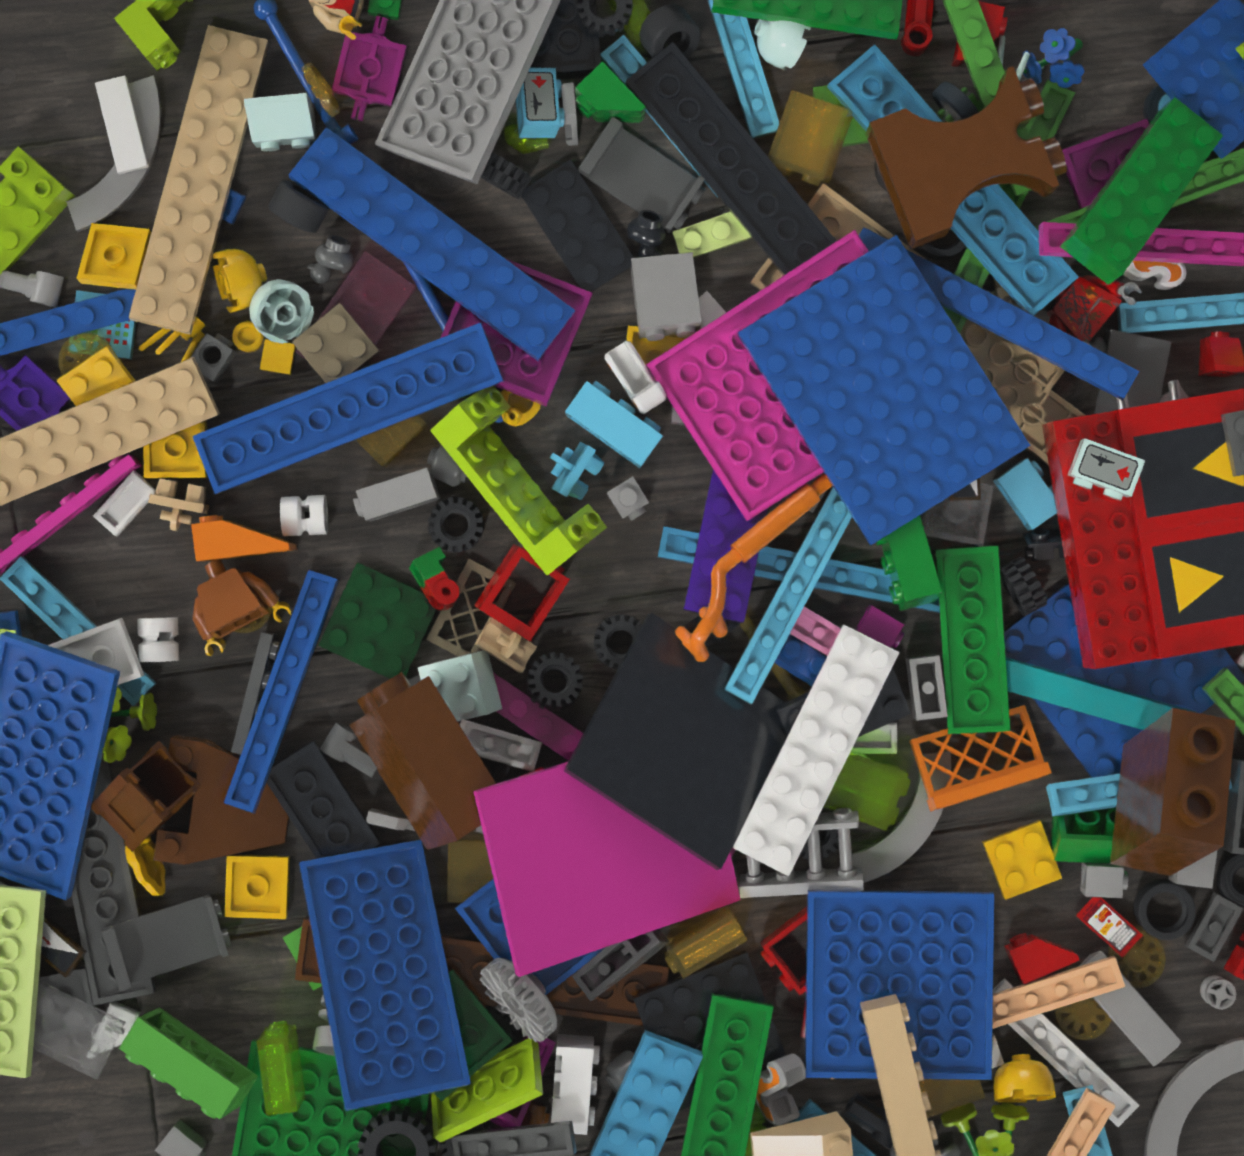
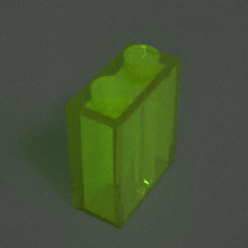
(870, 789)
(280, 1068)

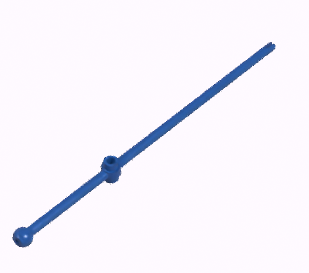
(267, 11)

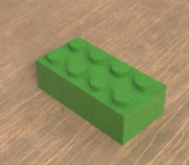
(188, 1063)

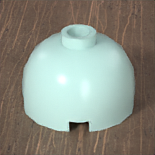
(780, 42)
(281, 310)

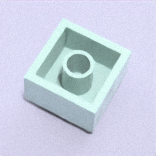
(465, 684)

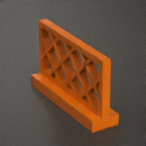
(979, 784)

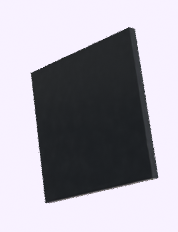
(679, 744)

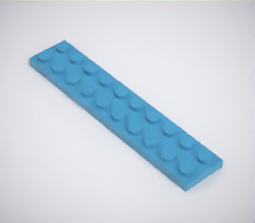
(986, 219)

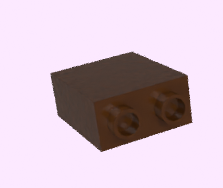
(423, 758)
(1173, 792)

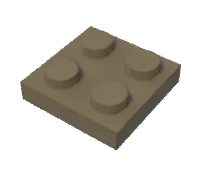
(335, 345)

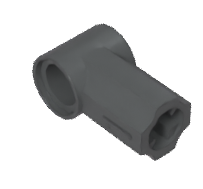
(345, 746)

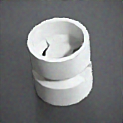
(293, 515)
(158, 651)

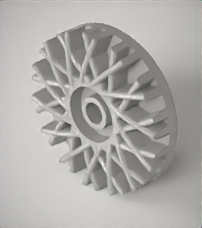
(520, 998)

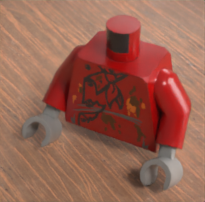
(1087, 305)

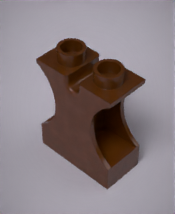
(939, 164)

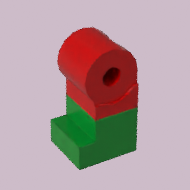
(434, 581)

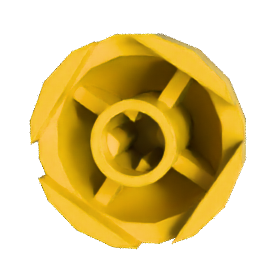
(237, 277)
(1023, 1081)

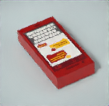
(1109, 925)

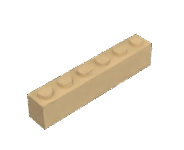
(899, 1076)

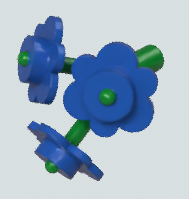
(1056, 46)

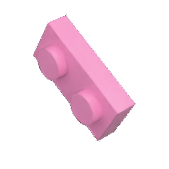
(815, 631)

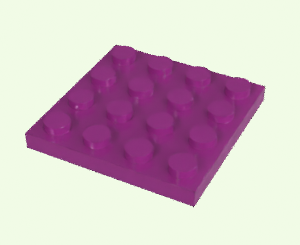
(520, 371)

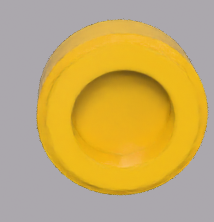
(247, 337)

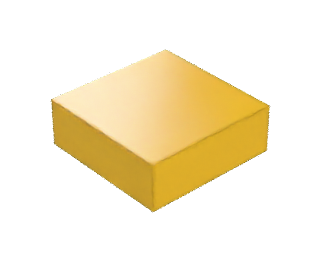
(277, 357)

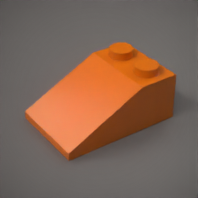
(226, 539)

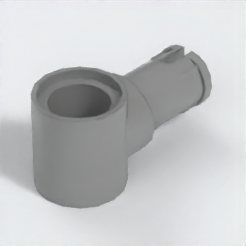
(39, 287)

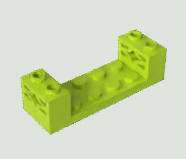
(142, 27)
(28, 204)
(508, 487)

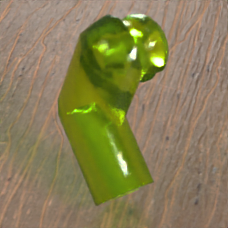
(523, 145)

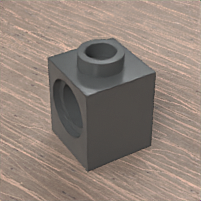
(217, 370)

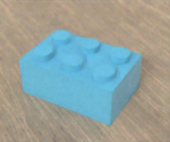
(614, 423)

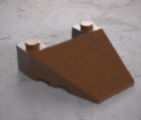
(216, 826)

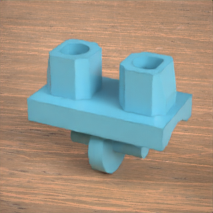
(570, 467)

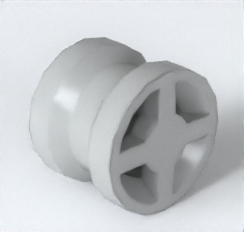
(1224, 996)

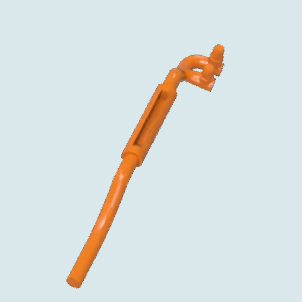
(743, 550)

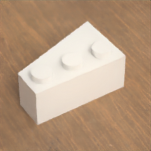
(575, 1081)

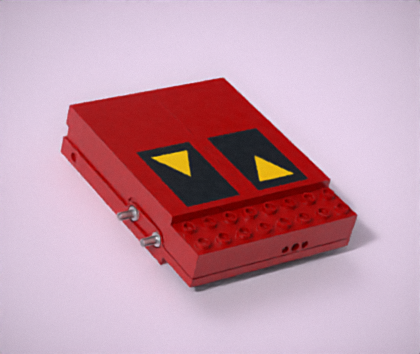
(1168, 563)

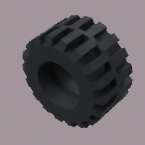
(399, 1122)

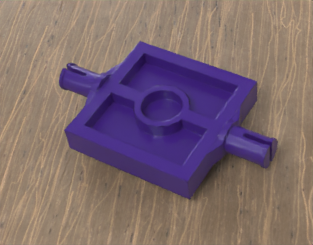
(29, 394)

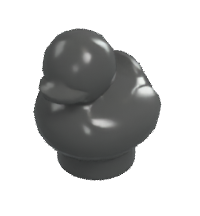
(332, 255)

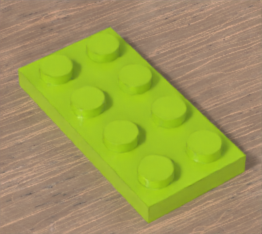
(495, 1088)

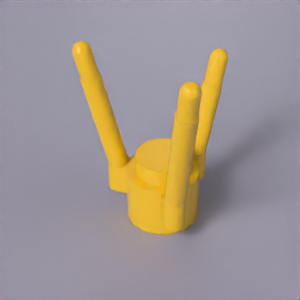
(196, 334)

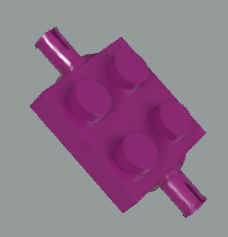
(369, 69)

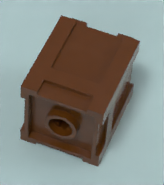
(145, 796)

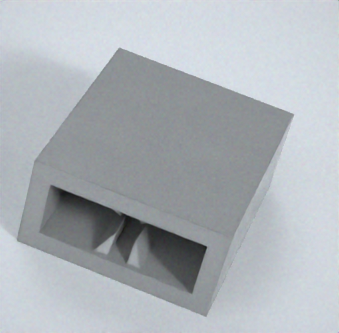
(665, 296)
(396, 495)

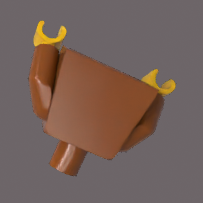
(231, 602)

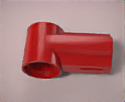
(917, 20)

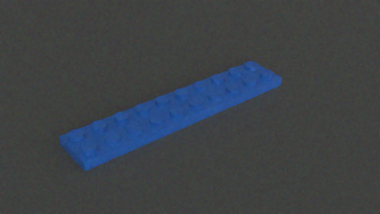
(431, 244)
(348, 408)

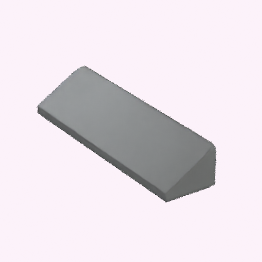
(1137, 1019)

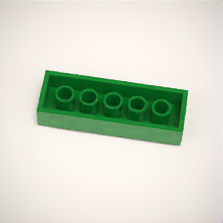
(1141, 191)

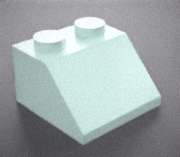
(281, 121)

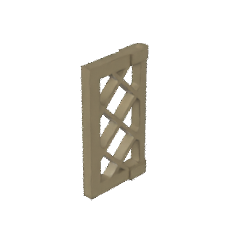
(446, 615)

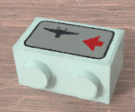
(1106, 469)

